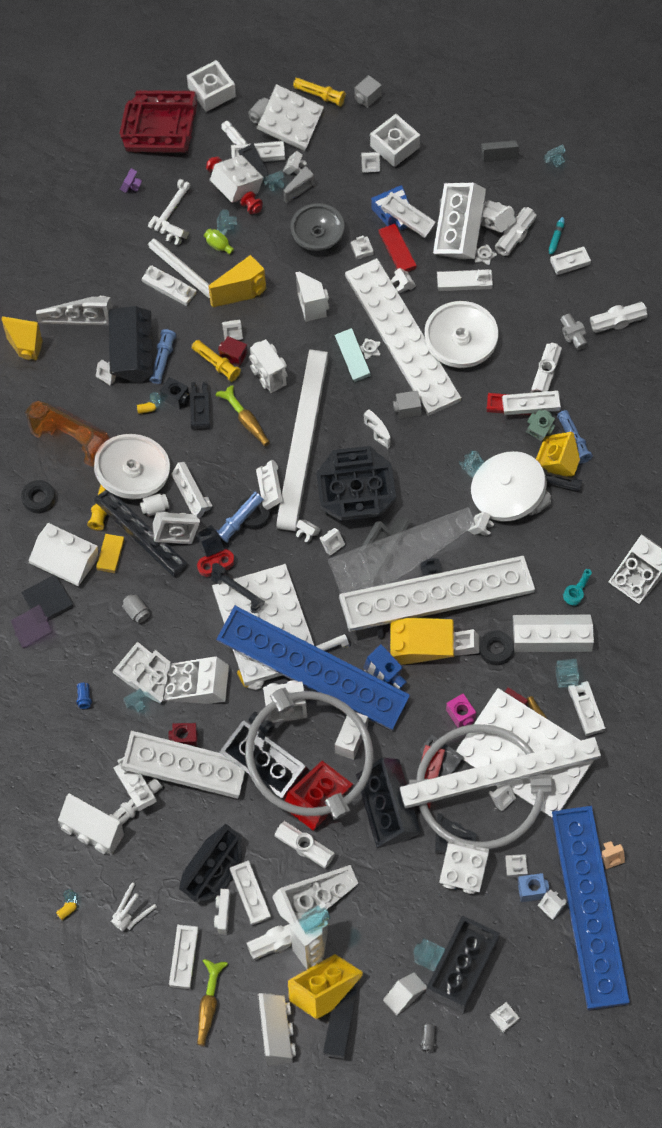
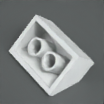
(63, 554)
(90, 825)
(276, 1029)

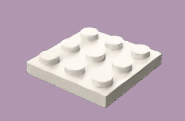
(290, 117)

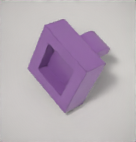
(131, 182)

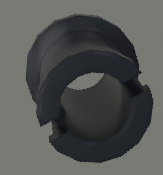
(266, 726)

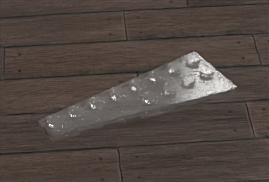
(398, 554)

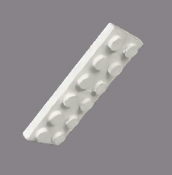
(182, 764)

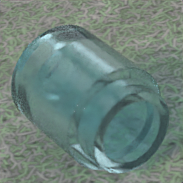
(314, 920)

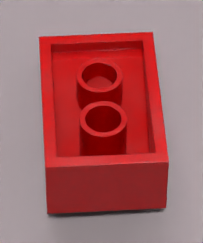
(316, 788)

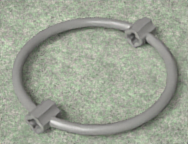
(539, 784)
(335, 804)

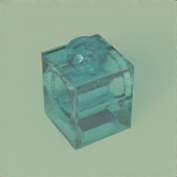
(567, 673)
(428, 954)

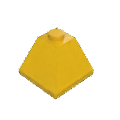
(23, 337)
(559, 454)

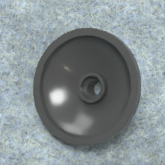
(317, 219)

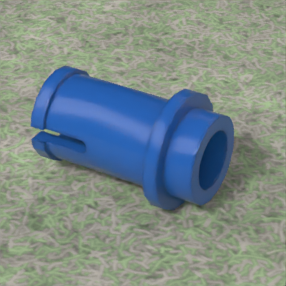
(83, 696)

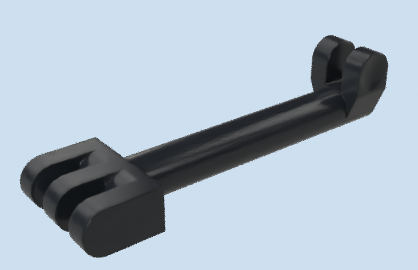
(219, 576)

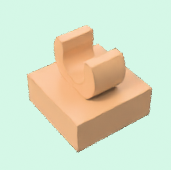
(612, 855)

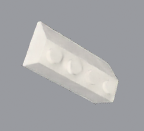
(459, 220)
(552, 633)
(309, 947)

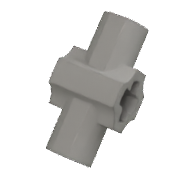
(574, 331)

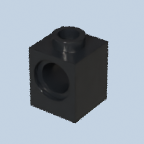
(173, 386)
(209, 541)

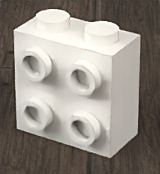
(268, 365)
(464, 866)

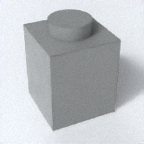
(368, 91)
(407, 404)

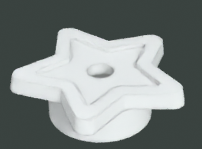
(484, 250)
(370, 344)

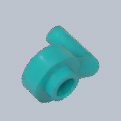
(574, 593)

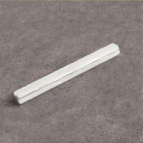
(179, 266)

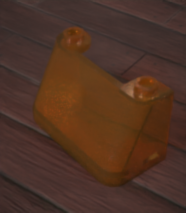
(47, 417)

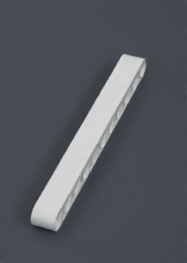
(302, 440)

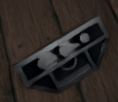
(211, 865)

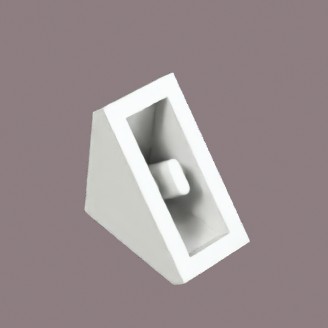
(404, 993)

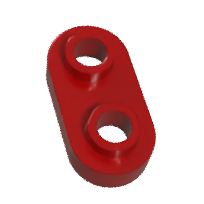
(216, 558)

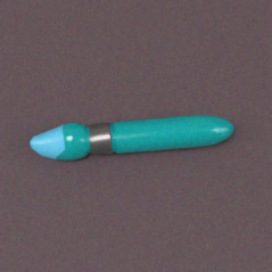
(556, 236)

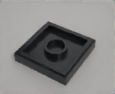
(49, 595)

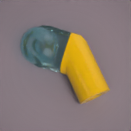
(151, 405)
(70, 904)

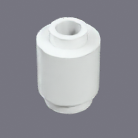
(154, 504)

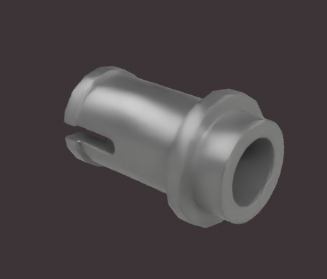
(428, 1038)

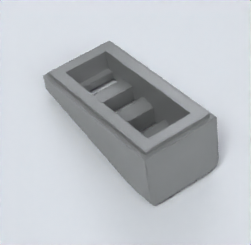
(299, 184)

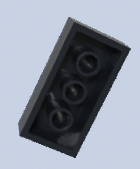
(462, 964)

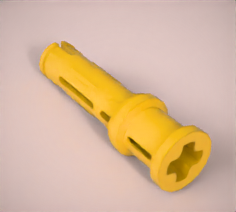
(327, 93)
(222, 364)
(97, 516)

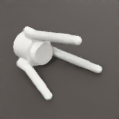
(121, 918)

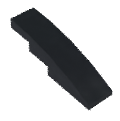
(340, 1025)

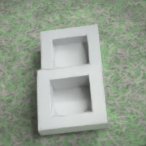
(380, 431)

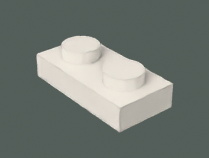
(570, 260)
(222, 903)

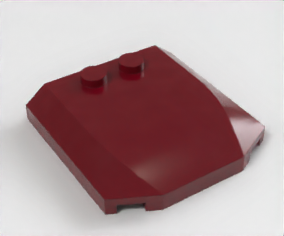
(158, 121)

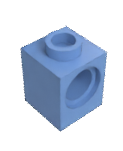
(529, 895)

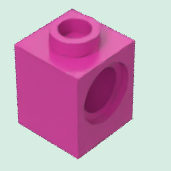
(457, 704)

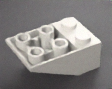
(639, 570)
(197, 681)

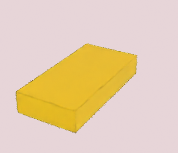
(110, 553)

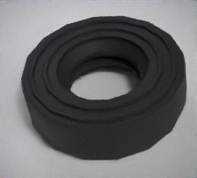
(38, 507)
(255, 523)
(499, 636)

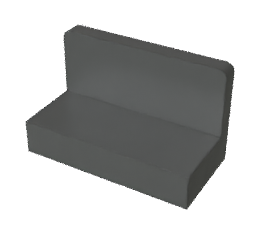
(500, 151)

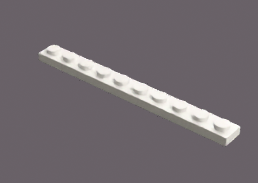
(500, 772)

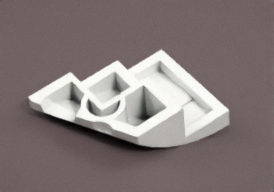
(144, 671)

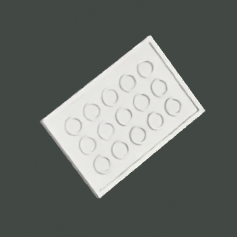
(280, 609)
(538, 733)

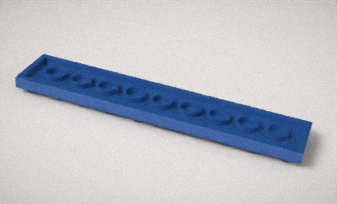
(312, 666)
(590, 908)

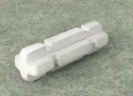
(233, 134)

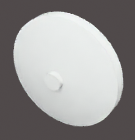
(461, 334)
(131, 466)
(509, 486)

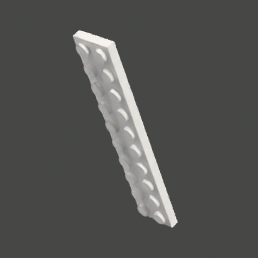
(402, 337)
(436, 593)

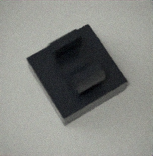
(430, 567)

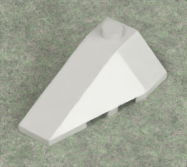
(84, 312)
(307, 894)

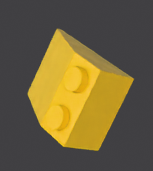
(238, 284)
(421, 639)
(323, 985)

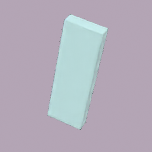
(352, 355)

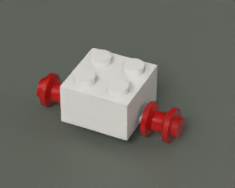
(237, 181)

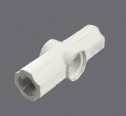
(515, 232)
(618, 317)
(548, 361)
(294, 837)
(275, 941)

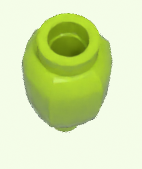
(218, 241)

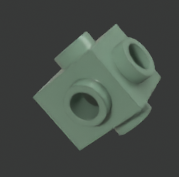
(540, 430)

